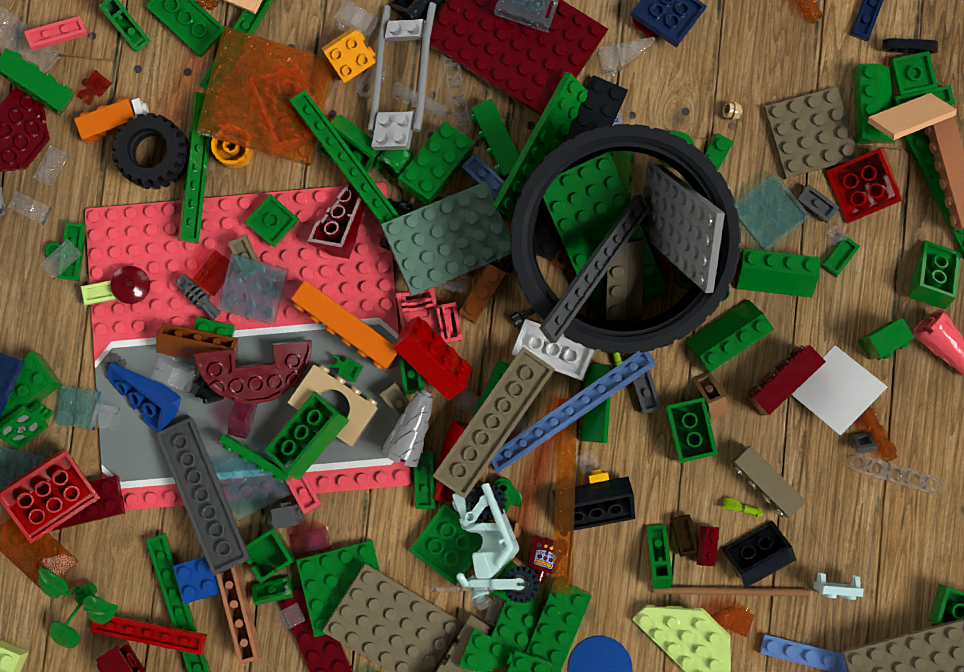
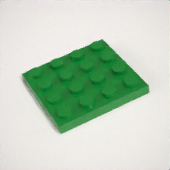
(328, 577)

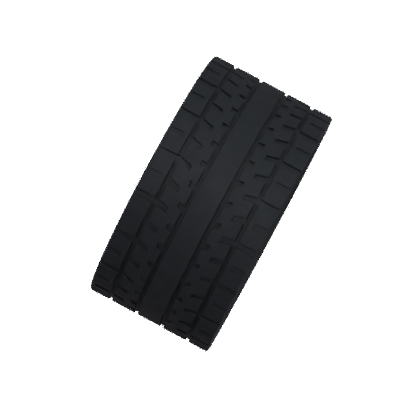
(694, 305)

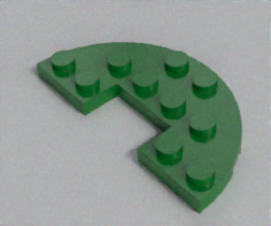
(511, 631)

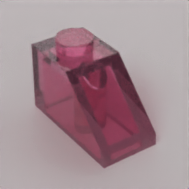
(241, 419)
(310, 540)

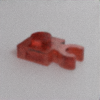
(96, 85)

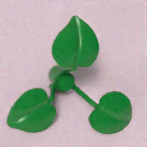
(97, 608)

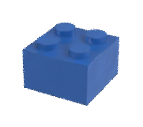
(196, 580)

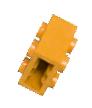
(349, 54)

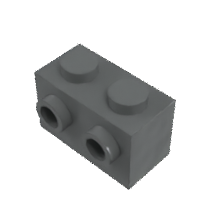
(287, 515)

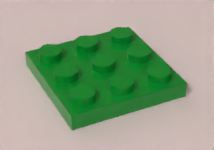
(447, 545)

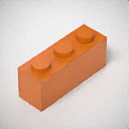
(104, 120)

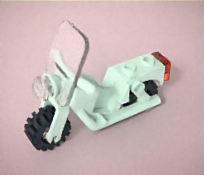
(496, 551)

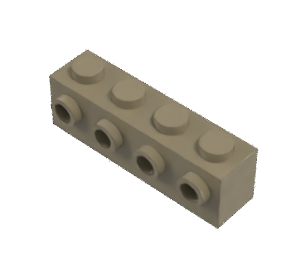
(768, 482)

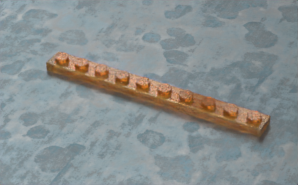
(564, 509)

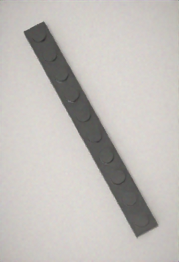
(594, 269)

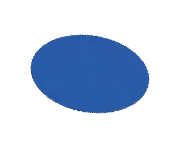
(600, 655)

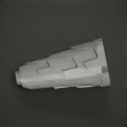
(408, 436)

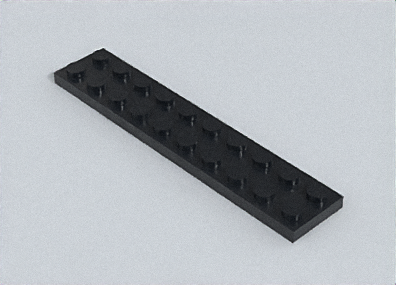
(598, 110)

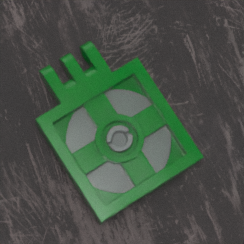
(24, 424)

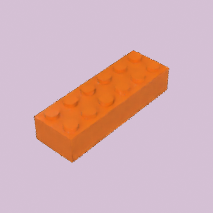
(346, 324)

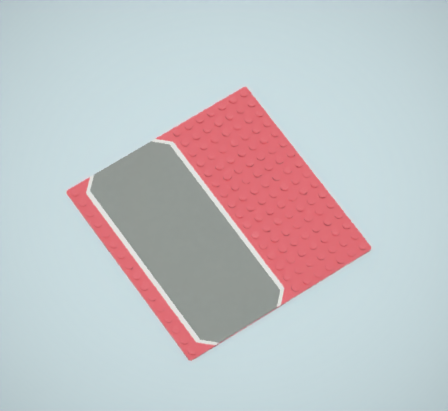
(148, 239)

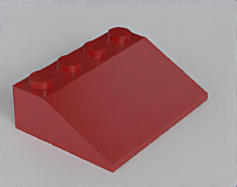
(47, 495)

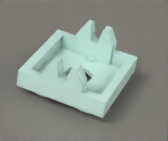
(831, 590)

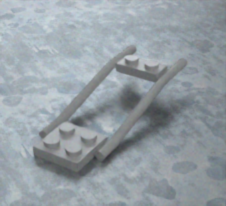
(395, 129)

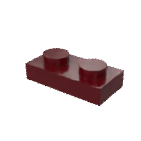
(707, 546)

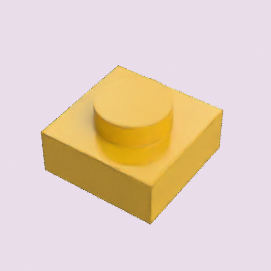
(597, 476)

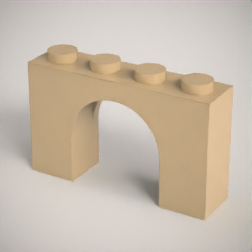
(361, 409)

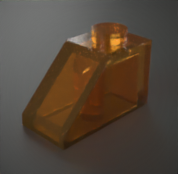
(735, 619)

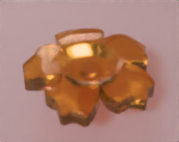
(208, 4)

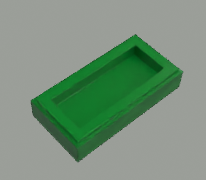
(840, 256)

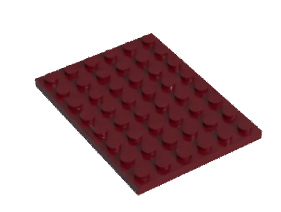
(513, 55)

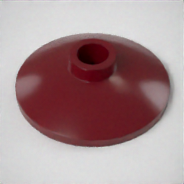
(132, 294)

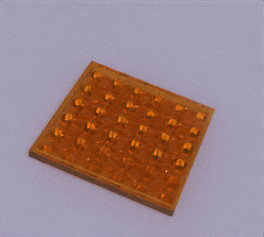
(252, 94)

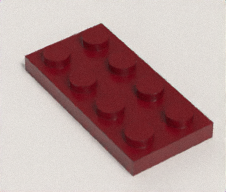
(107, 506)

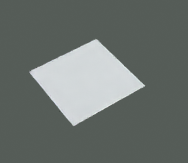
(839, 390)

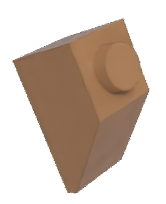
(714, 396)

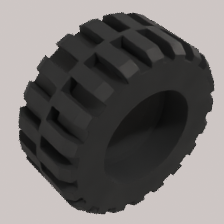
(131, 137)

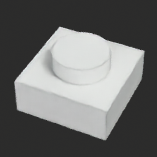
(140, 107)

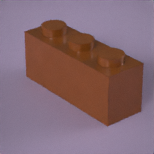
(482, 293)

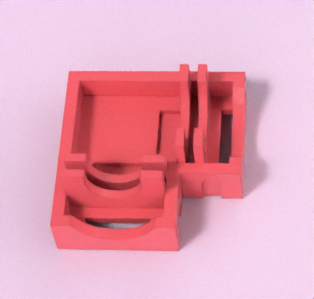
(435, 315)

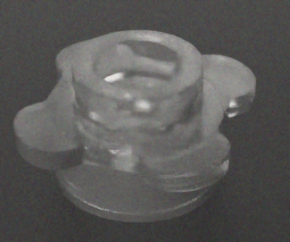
(836, 229)

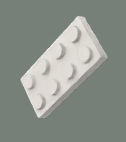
(564, 356)

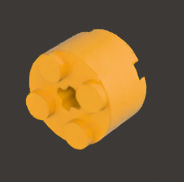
(234, 159)

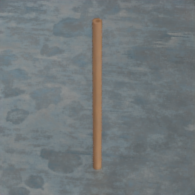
(734, 591)

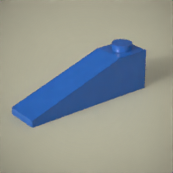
(152, 399)

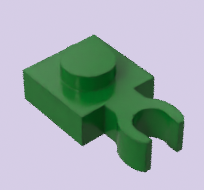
(348, 369)

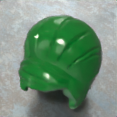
(394, 161)

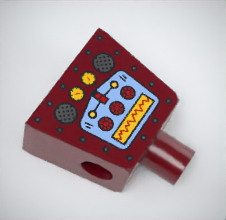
(541, 556)

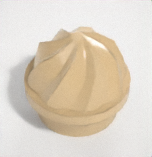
(732, 111)

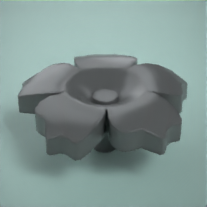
(115, 359)

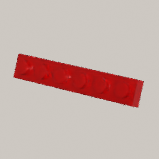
(152, 634)

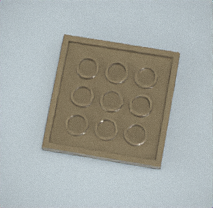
(811, 132)

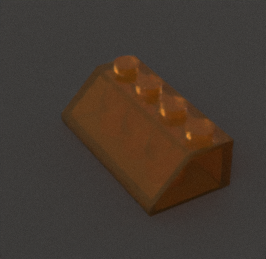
(30, 557)

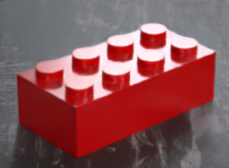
(433, 358)

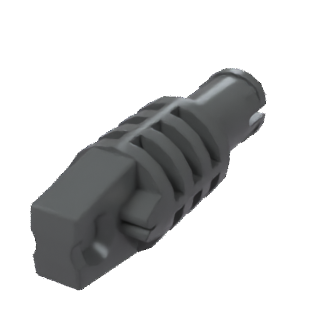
(197, 296)

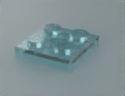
(77, 407)

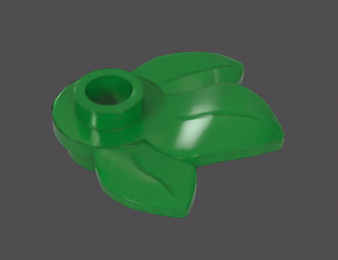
(512, 494)

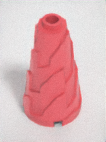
(942, 339)

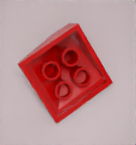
(864, 185)

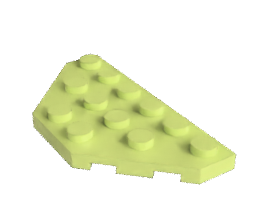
(687, 637)

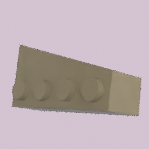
(453, 654)

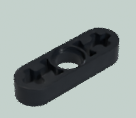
(911, 46)

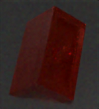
(213, 273)

